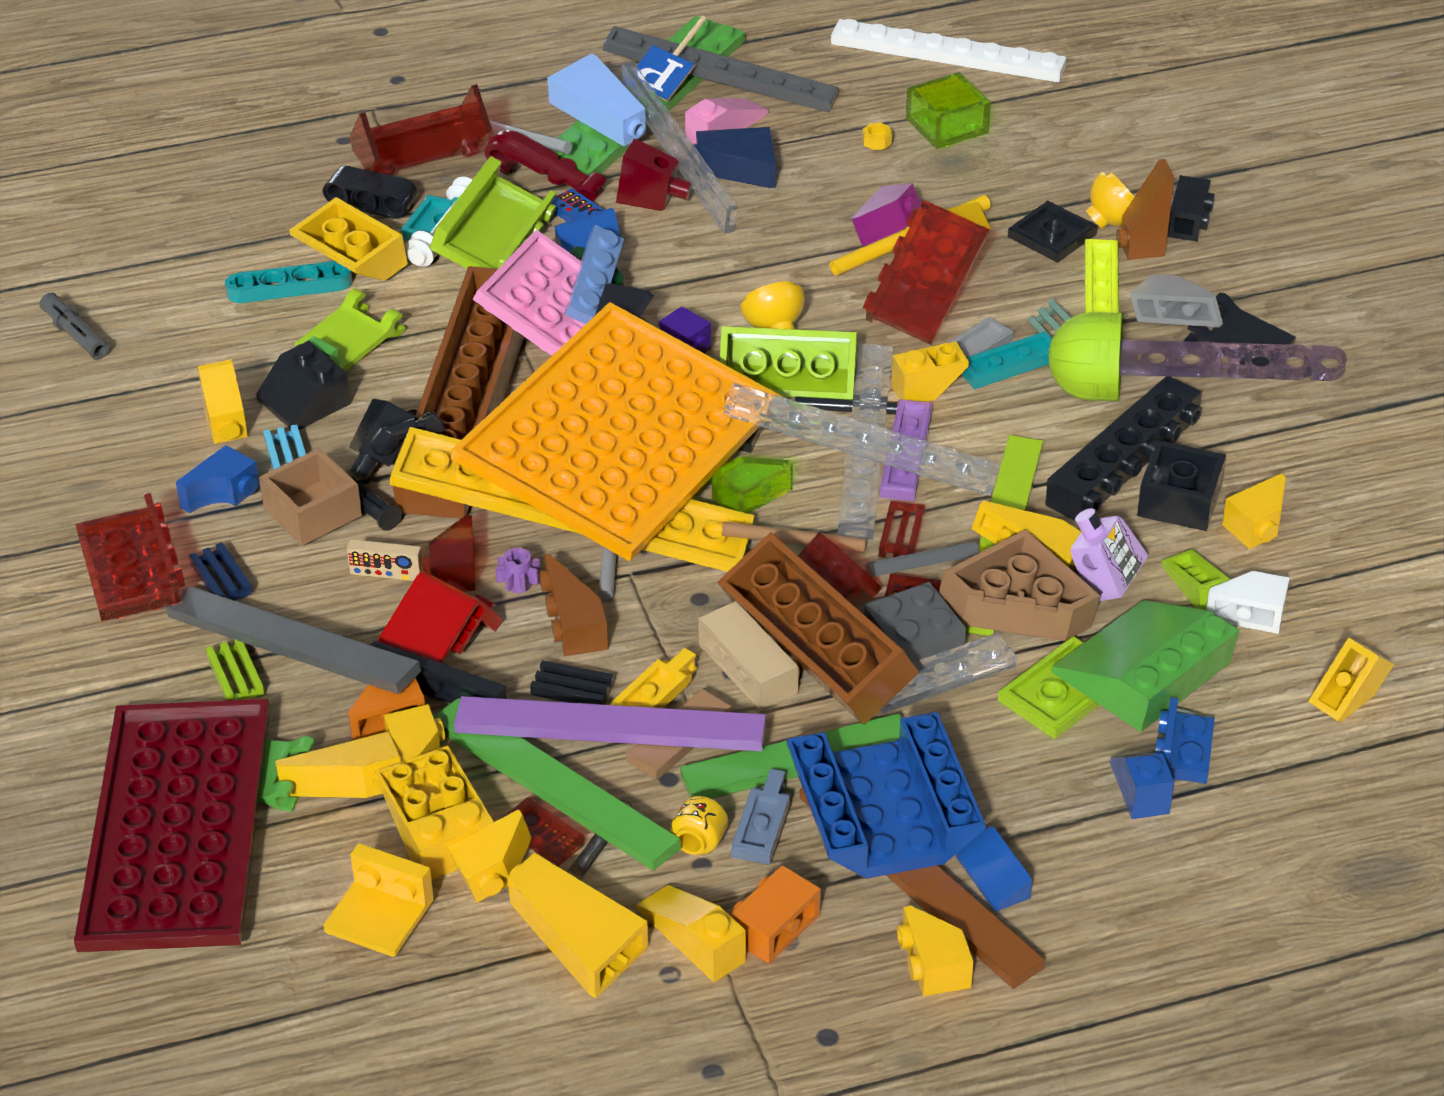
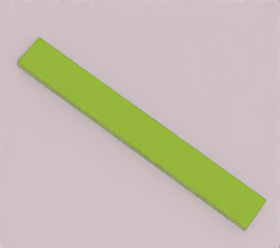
(1013, 486)

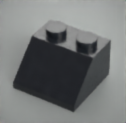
(304, 386)

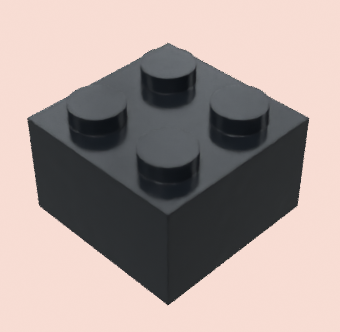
(1181, 485)

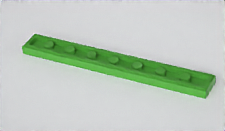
(568, 792)

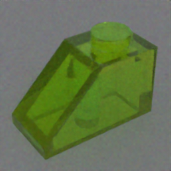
(751, 482)

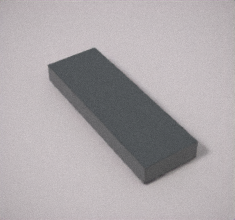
(922, 559)

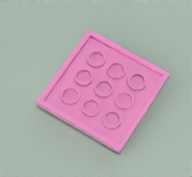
(534, 292)

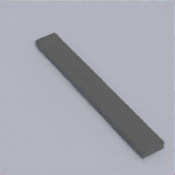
(729, 70)
(295, 640)

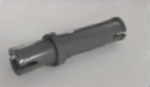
(57, 308)

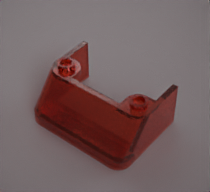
(422, 137)

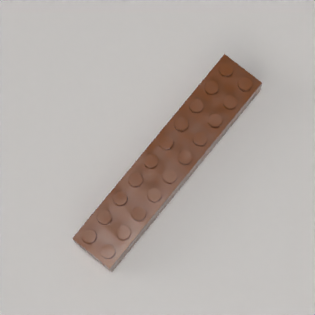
(465, 380)

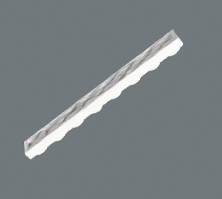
(949, 50)

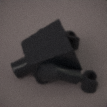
(384, 433)

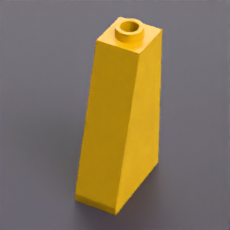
(577, 923)

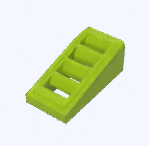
(1194, 581)

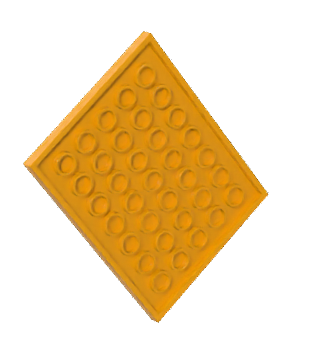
(612, 431)

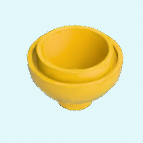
(1108, 200)
(774, 305)

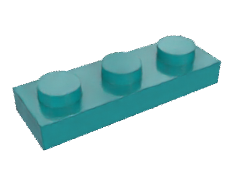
(1008, 360)

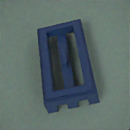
(212, 557)

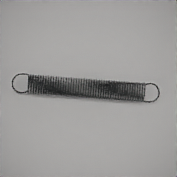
(589, 853)

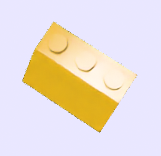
(353, 240)

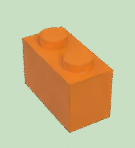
(777, 912)

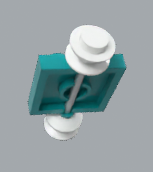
(423, 222)

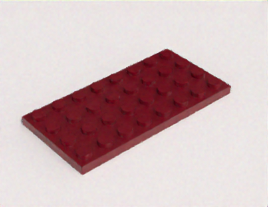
(174, 827)

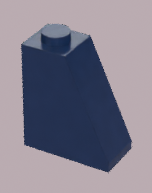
(739, 155)

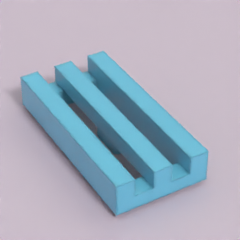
(283, 437)

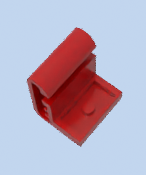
(437, 618)

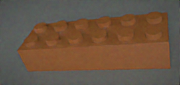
(819, 628)

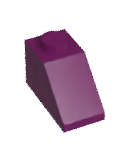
(885, 212)

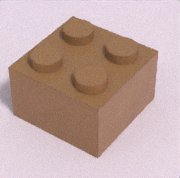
(310, 496)

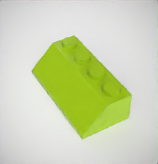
(793, 360)

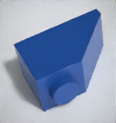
(1144, 783)

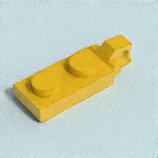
(659, 682)

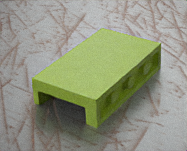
(490, 220)

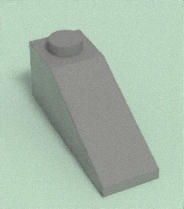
(1174, 301)

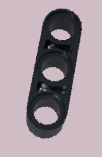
(371, 191)

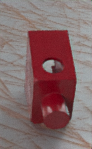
(649, 178)

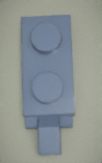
(762, 821)

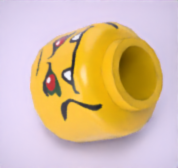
(699, 825)

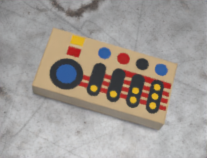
(384, 560)

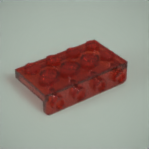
(925, 272)
(131, 561)

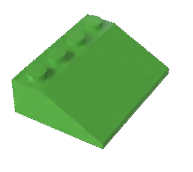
(1148, 658)

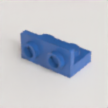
(1185, 743)

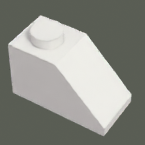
(1251, 601)

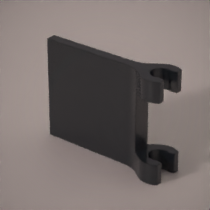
(1240, 328)

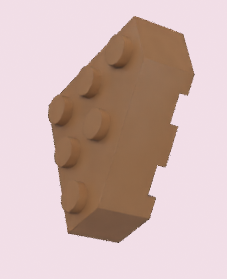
(1020, 591)

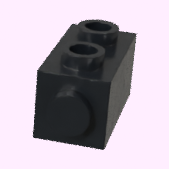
(1190, 208)

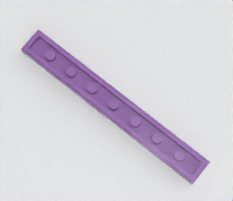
(611, 723)

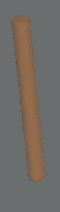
(790, 536)

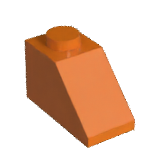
(368, 711)

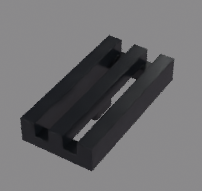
(574, 681)

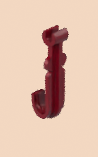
(514, 147)

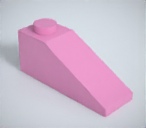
(722, 114)

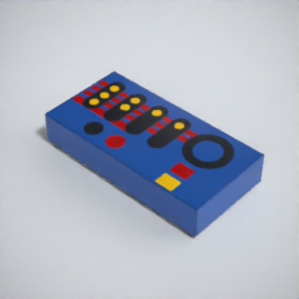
(574, 205)

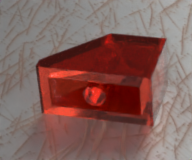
(453, 554)

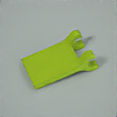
(353, 331)

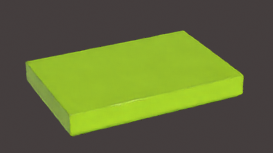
(1046, 698)

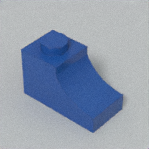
(219, 479)

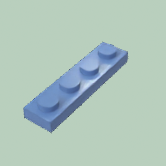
(593, 273)

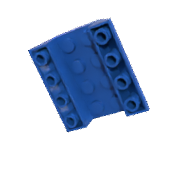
(889, 801)

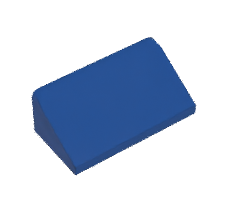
(577, 231)
(995, 870)

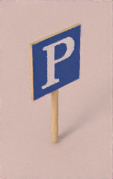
(667, 70)

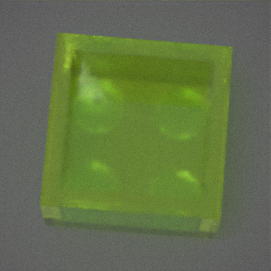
(948, 110)

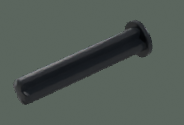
(385, 514)

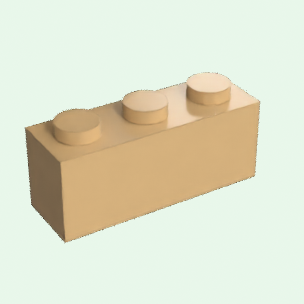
(748, 655)

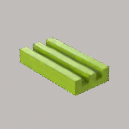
(227, 652)

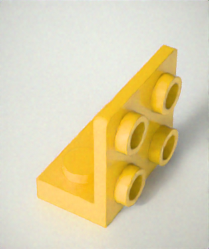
(382, 901)

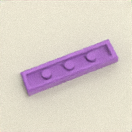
(912, 420)

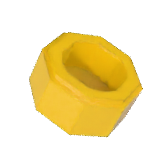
(877, 136)

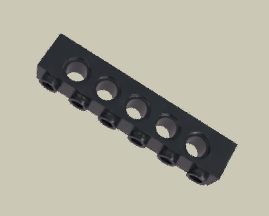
(1123, 448)

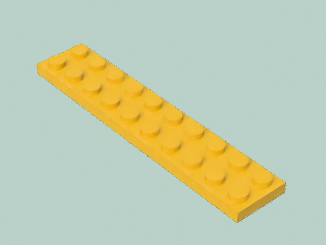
(689, 536)

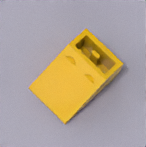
(432, 807)

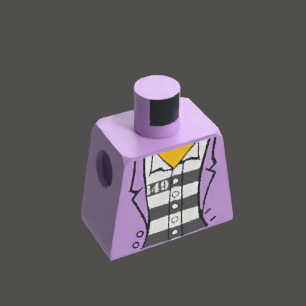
(1106, 554)

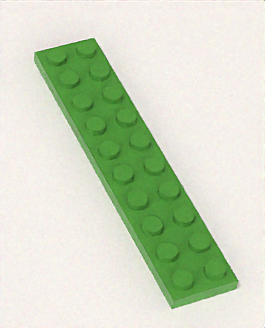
(596, 151)

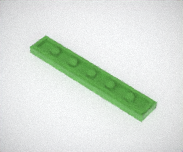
(751, 768)

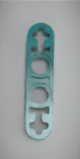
(252, 286)

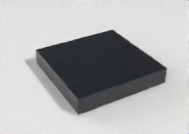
(1052, 231)

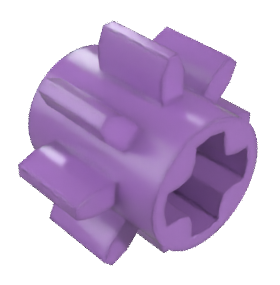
(518, 570)

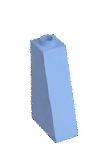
(598, 100)

